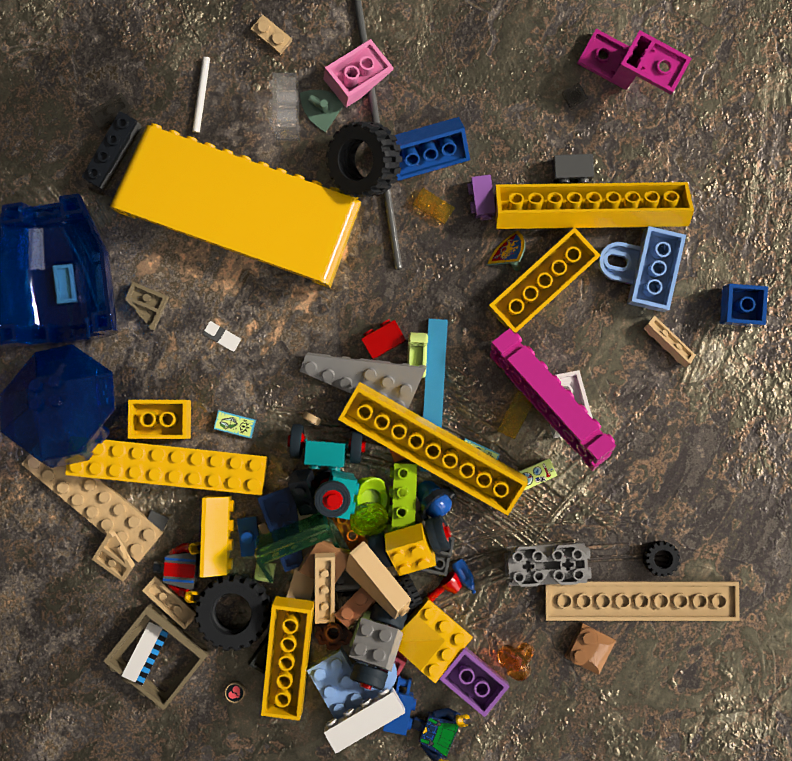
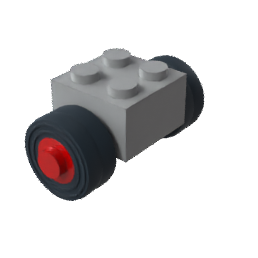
(377, 646)

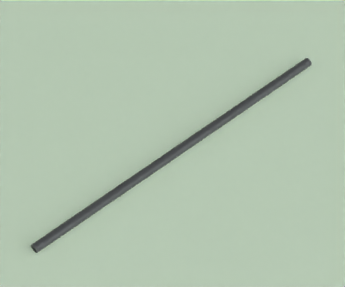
(375, 119)

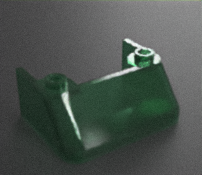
(292, 539)

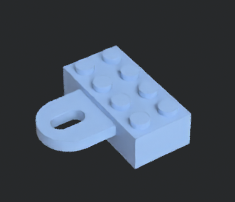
(649, 267)
(333, 682)

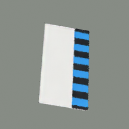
(145, 653)

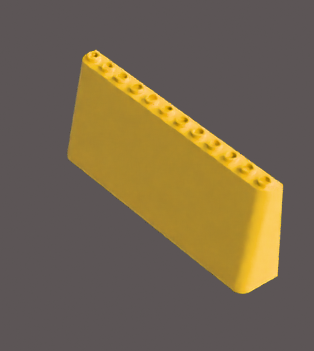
(237, 204)

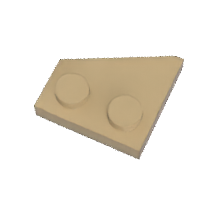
(114, 557)

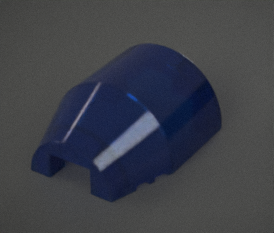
(29, 247)

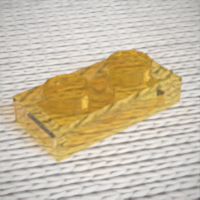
(433, 206)

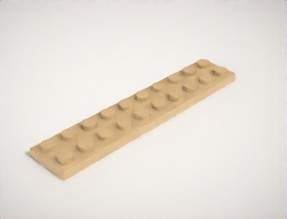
(643, 601)

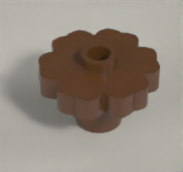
(333, 639)

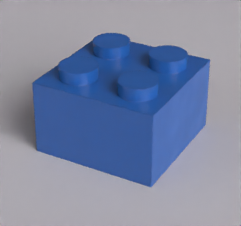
(744, 305)

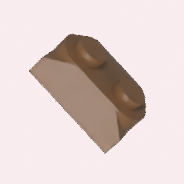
(590, 648)

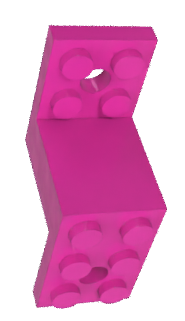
(638, 60)

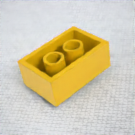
(159, 419)

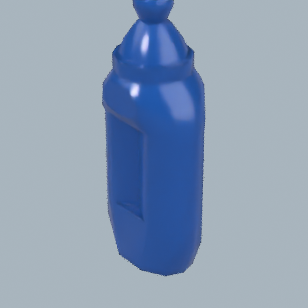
(465, 575)

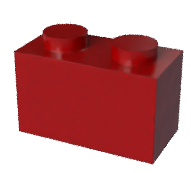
(383, 339)

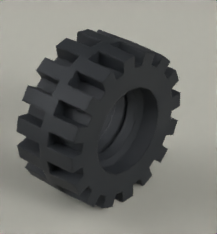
(673, 558)
(407, 584)

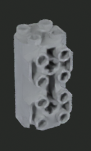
(547, 564)

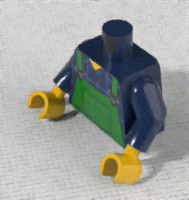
(438, 731)

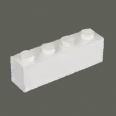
(364, 719)

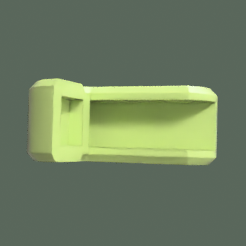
(417, 349)

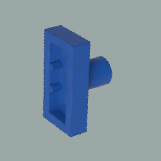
(248, 532)

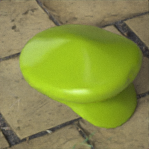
(372, 490)

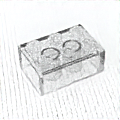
(284, 106)

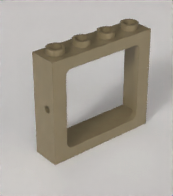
(117, 664)

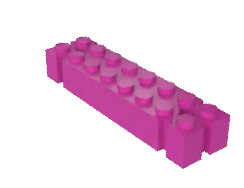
(552, 399)

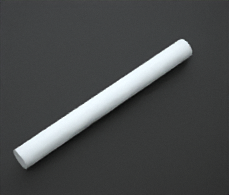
(201, 95)

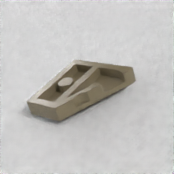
(147, 303)

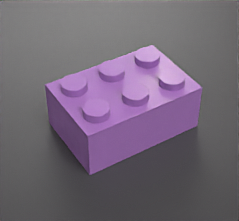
(475, 681)

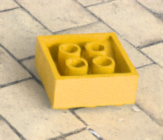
(432, 639)

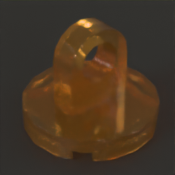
(516, 660)

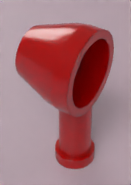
(450, 583)

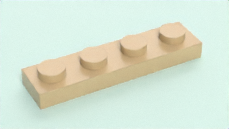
(324, 588)

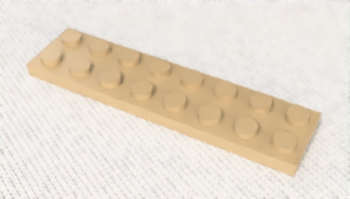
(100, 506)

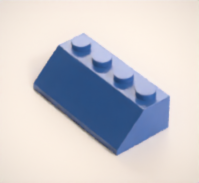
(432, 148)

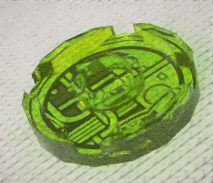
(369, 519)

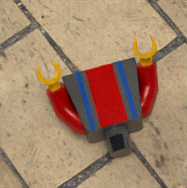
(181, 570)

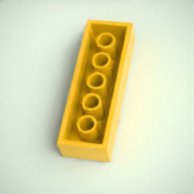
(544, 281)
(287, 658)

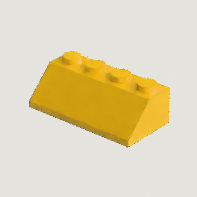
(216, 535)

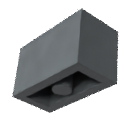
(573, 168)

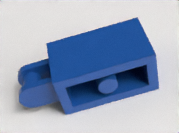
(404, 722)

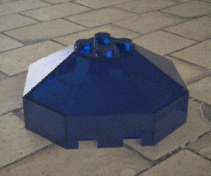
(58, 406)

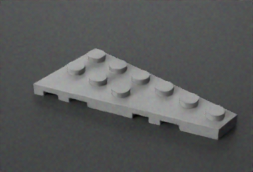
(390, 379)

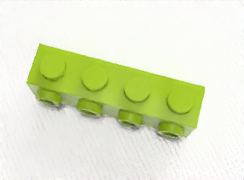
(403, 495)

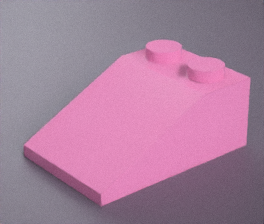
(357, 72)

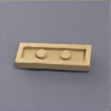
(669, 341)
(170, 602)

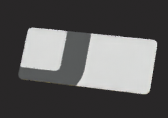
(222, 336)

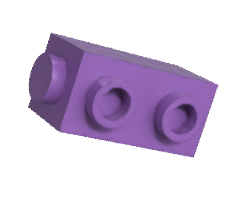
(483, 198)

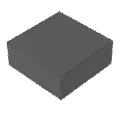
(158, 520)

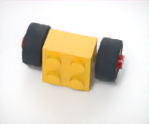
(412, 547)

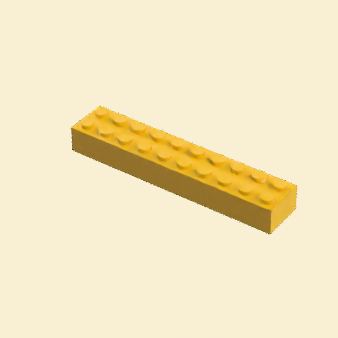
(593, 205)
(433, 448)
(174, 467)

